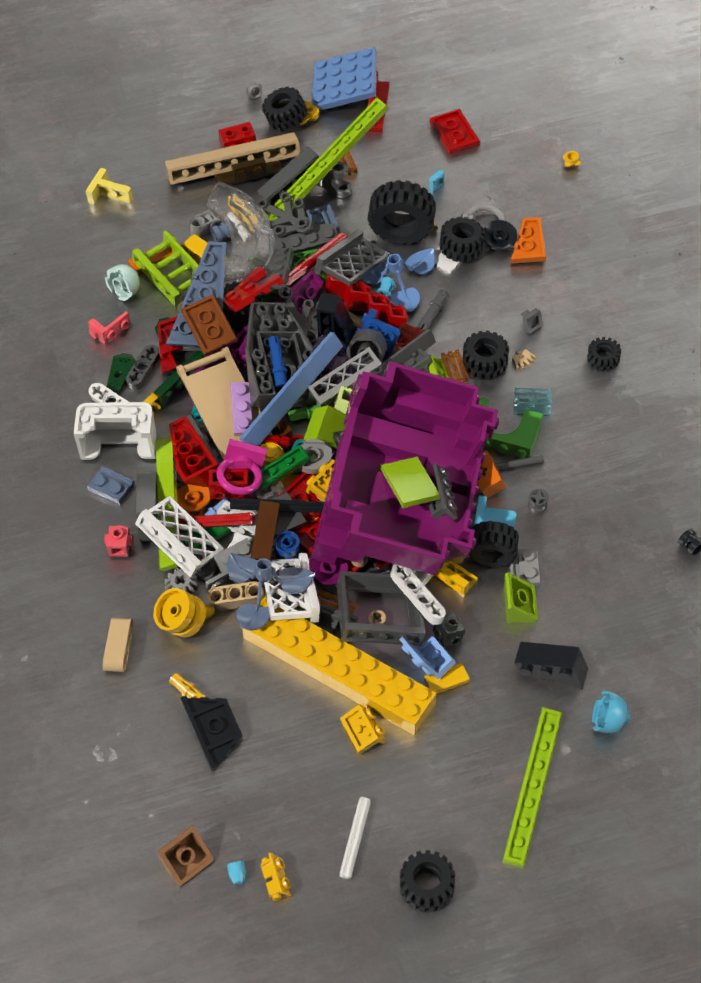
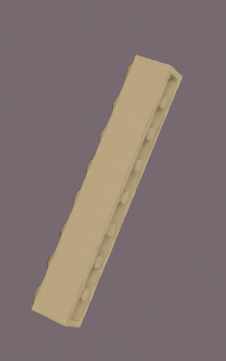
(220, 160)

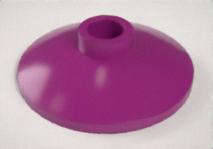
(326, 577)

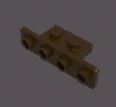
(248, 171)

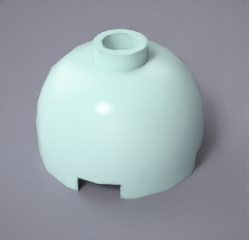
(122, 281)

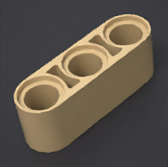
(229, 592)
(118, 644)

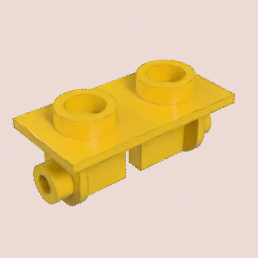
(273, 868)

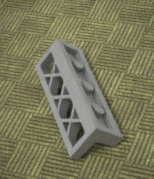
(331, 395)

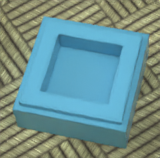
(436, 181)

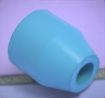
(237, 872)

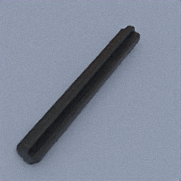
(285, 505)

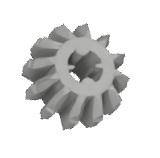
(181, 581)

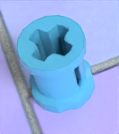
(386, 287)

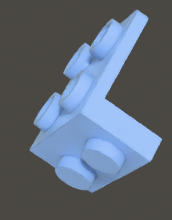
(429, 655)

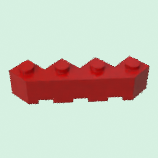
(360, 298)

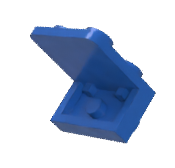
(389, 332)

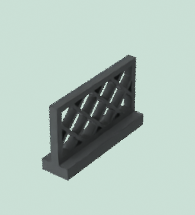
(342, 251)

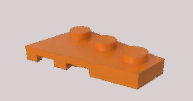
(530, 242)

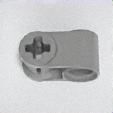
(201, 224)

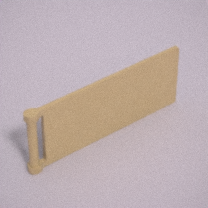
(212, 396)

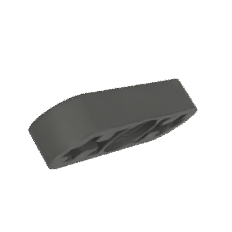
(142, 360)

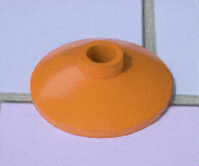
(193, 497)

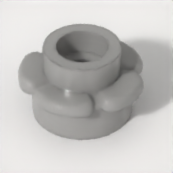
(254, 94)

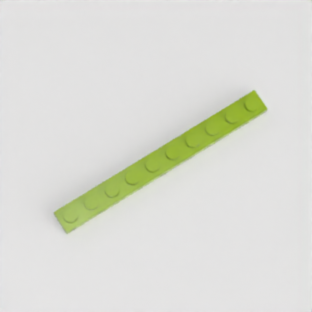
(334, 153)

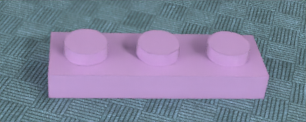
(240, 407)

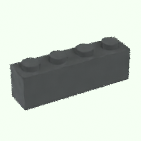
(287, 176)

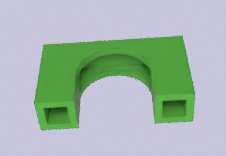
(520, 441)

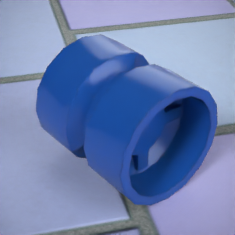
(287, 545)

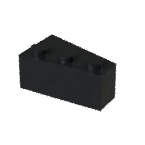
(334, 318)
(552, 663)

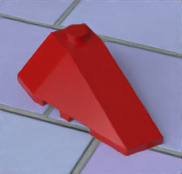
(190, 454)

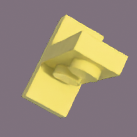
(102, 186)

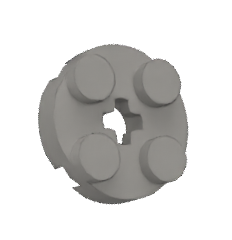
(322, 452)

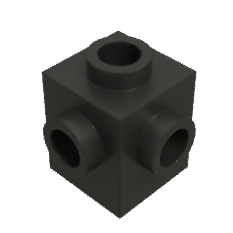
(450, 631)

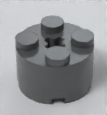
(364, 339)

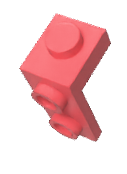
(109, 332)

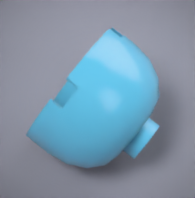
(610, 713)

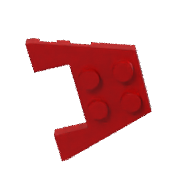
(248, 289)
(167, 361)

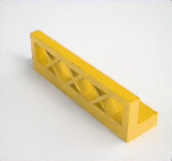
(454, 579)

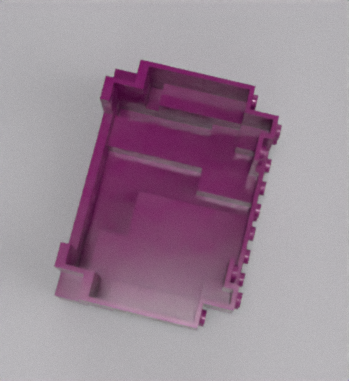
(391, 421)

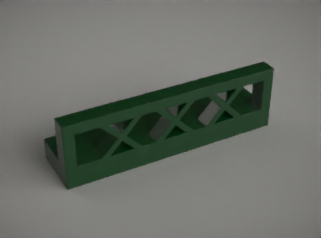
(173, 384)

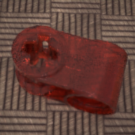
(408, 334)

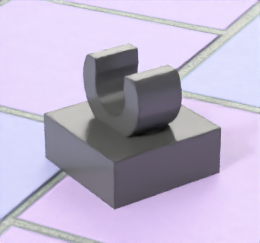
(532, 320)

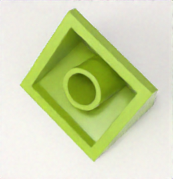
(323, 423)
(519, 600)

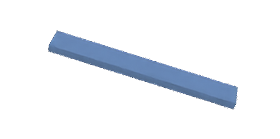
(292, 390)

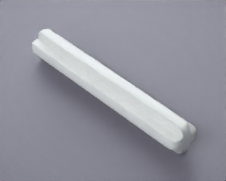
(355, 838)

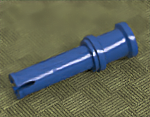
(279, 371)

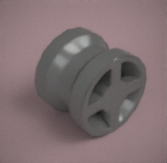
(535, 497)

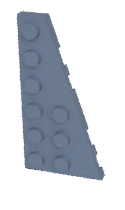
(206, 282)

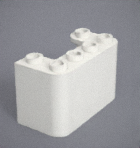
(115, 425)

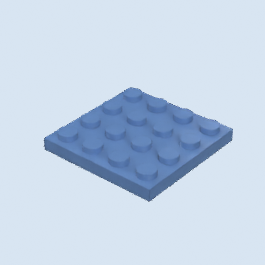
(345, 79)

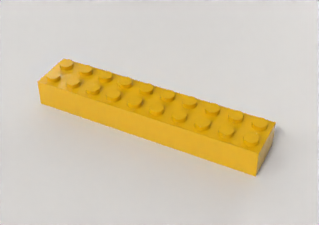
(346, 670)

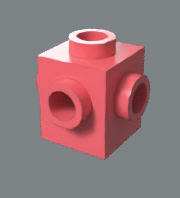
(118, 541)

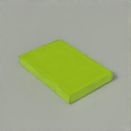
(410, 482)

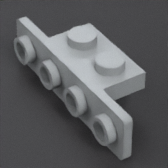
(241, 548)

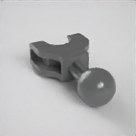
(334, 180)

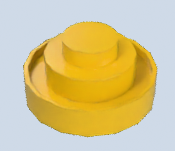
(273, 452)

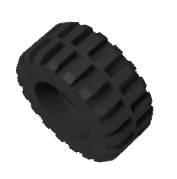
(404, 198)

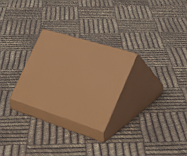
(185, 856)

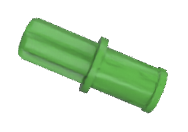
(302, 413)

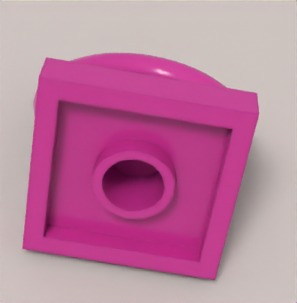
(240, 456)

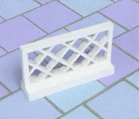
(170, 543)
(308, 600)

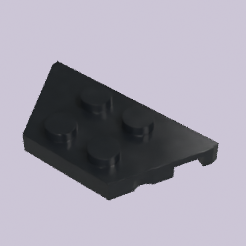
(213, 727)

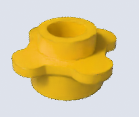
(571, 159)

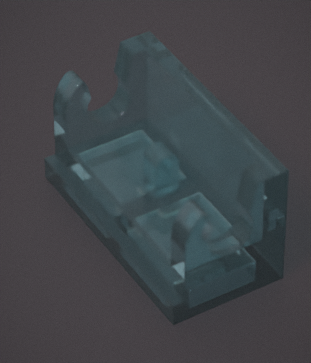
(532, 399)

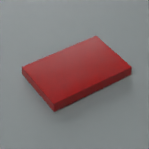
(454, 131)

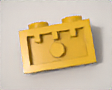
(320, 483)
(362, 728)

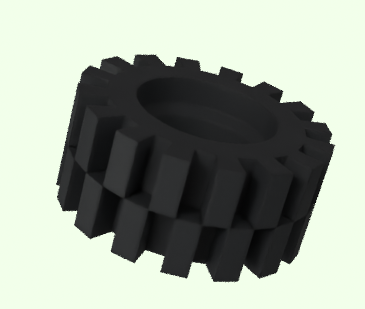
(604, 362)

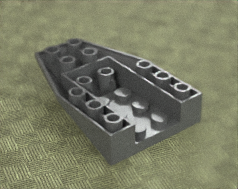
(269, 321)

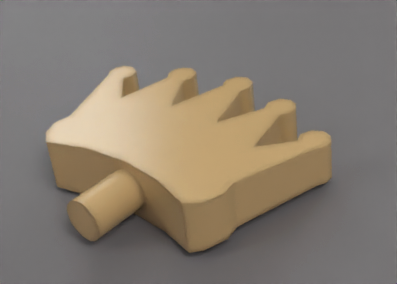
(523, 358)

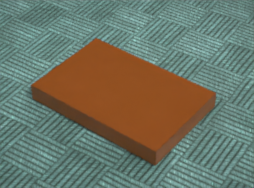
(209, 325)

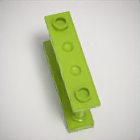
(153, 272)

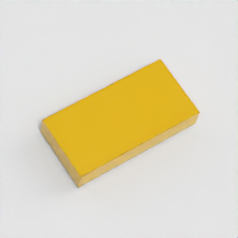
(451, 679)

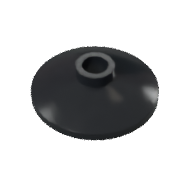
(500, 229)

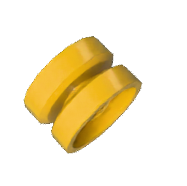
(179, 612)

